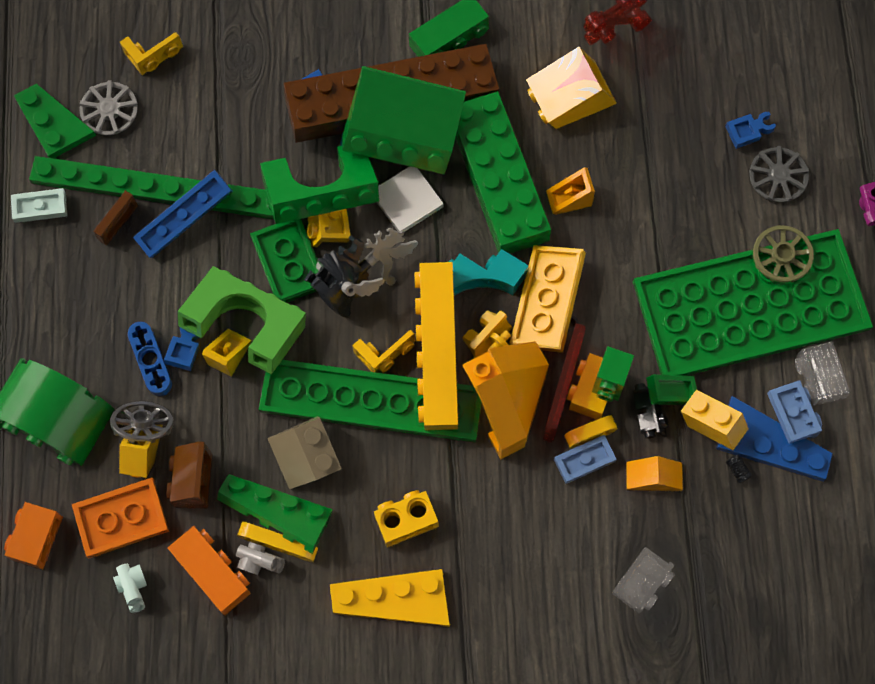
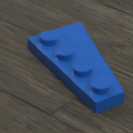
(768, 445)

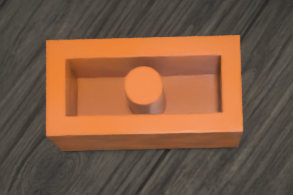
(33, 535)

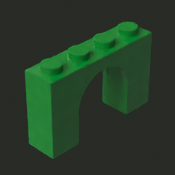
(295, 201)

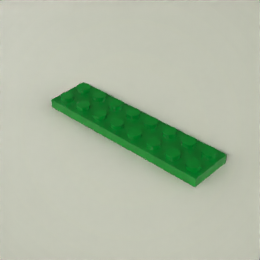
(360, 399)

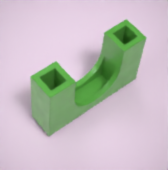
(223, 292)

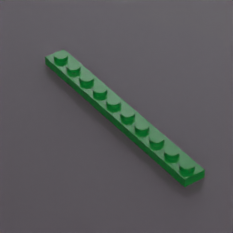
(141, 185)

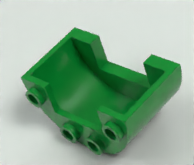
(52, 411)

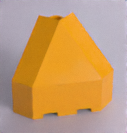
(510, 388)

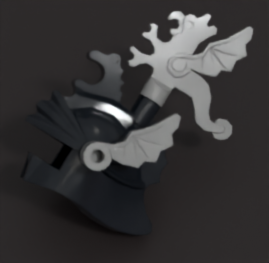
(342, 276)

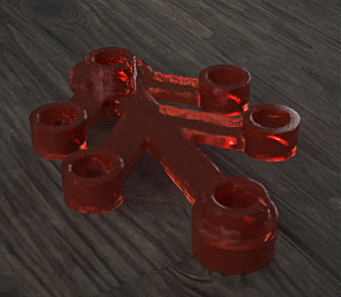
(602, 24)

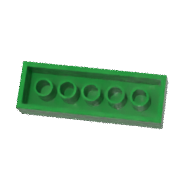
(500, 175)

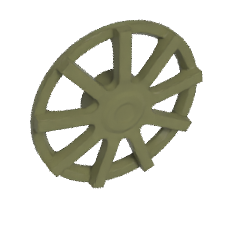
(783, 254)

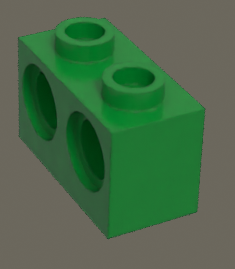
(612, 374)

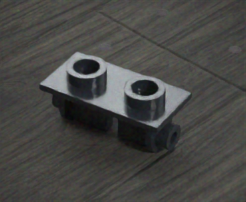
(654, 419)

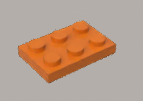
(120, 518)

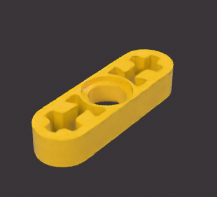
(274, 541)

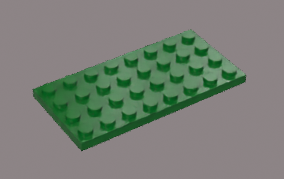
(733, 313)

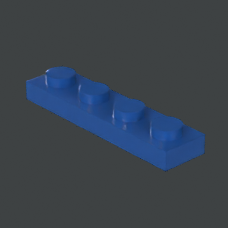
(183, 214)

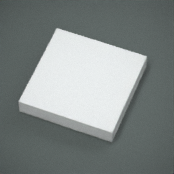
(408, 199)

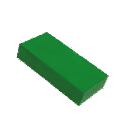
(670, 389)

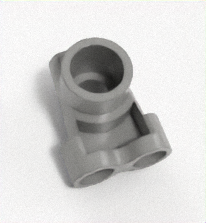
(254, 558)

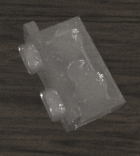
(643, 580)

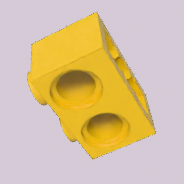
(409, 525)

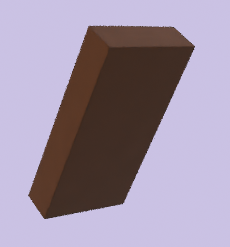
(115, 218)

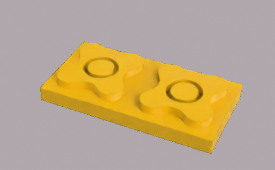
(548, 297)

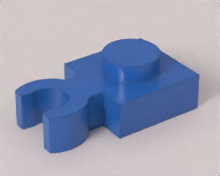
(747, 130)
(182, 351)

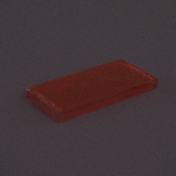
(564, 383)

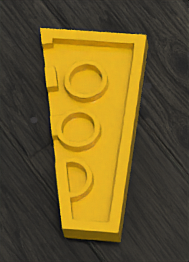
(402, 597)

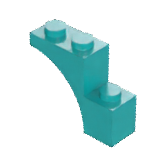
(502, 273)

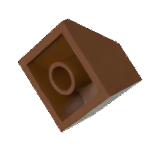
(190, 476)

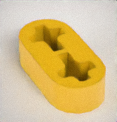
(590, 431)

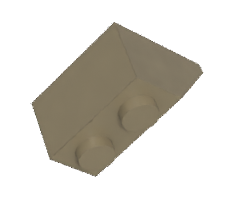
(304, 453)

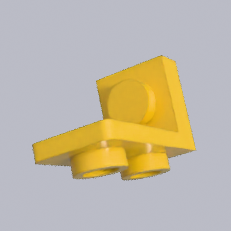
(152, 58)
(369, 354)

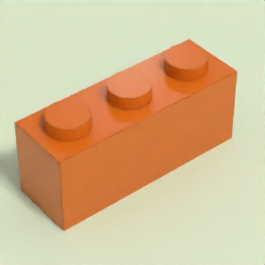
(210, 569)

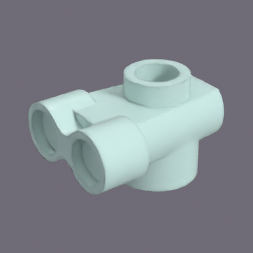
(130, 581)

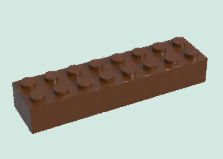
(322, 103)

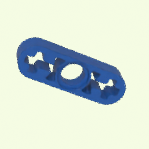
(139, 354)

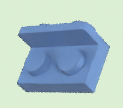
(795, 412)

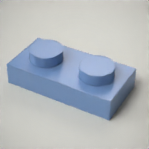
(585, 459)

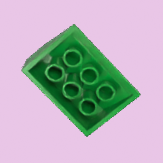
(403, 120)

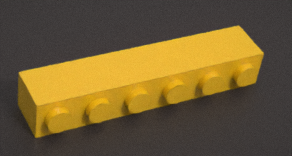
(438, 346)

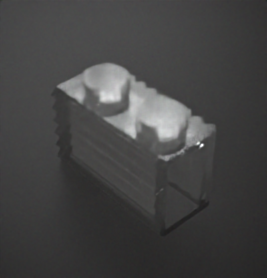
(822, 373)

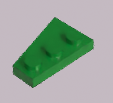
(52, 122)

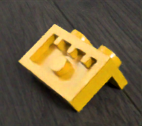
(328, 228)

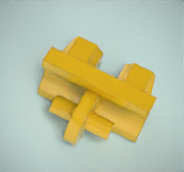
(493, 335)

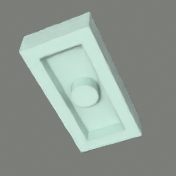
(39, 205)

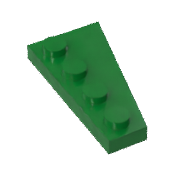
(289, 514)

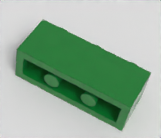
(450, 29)

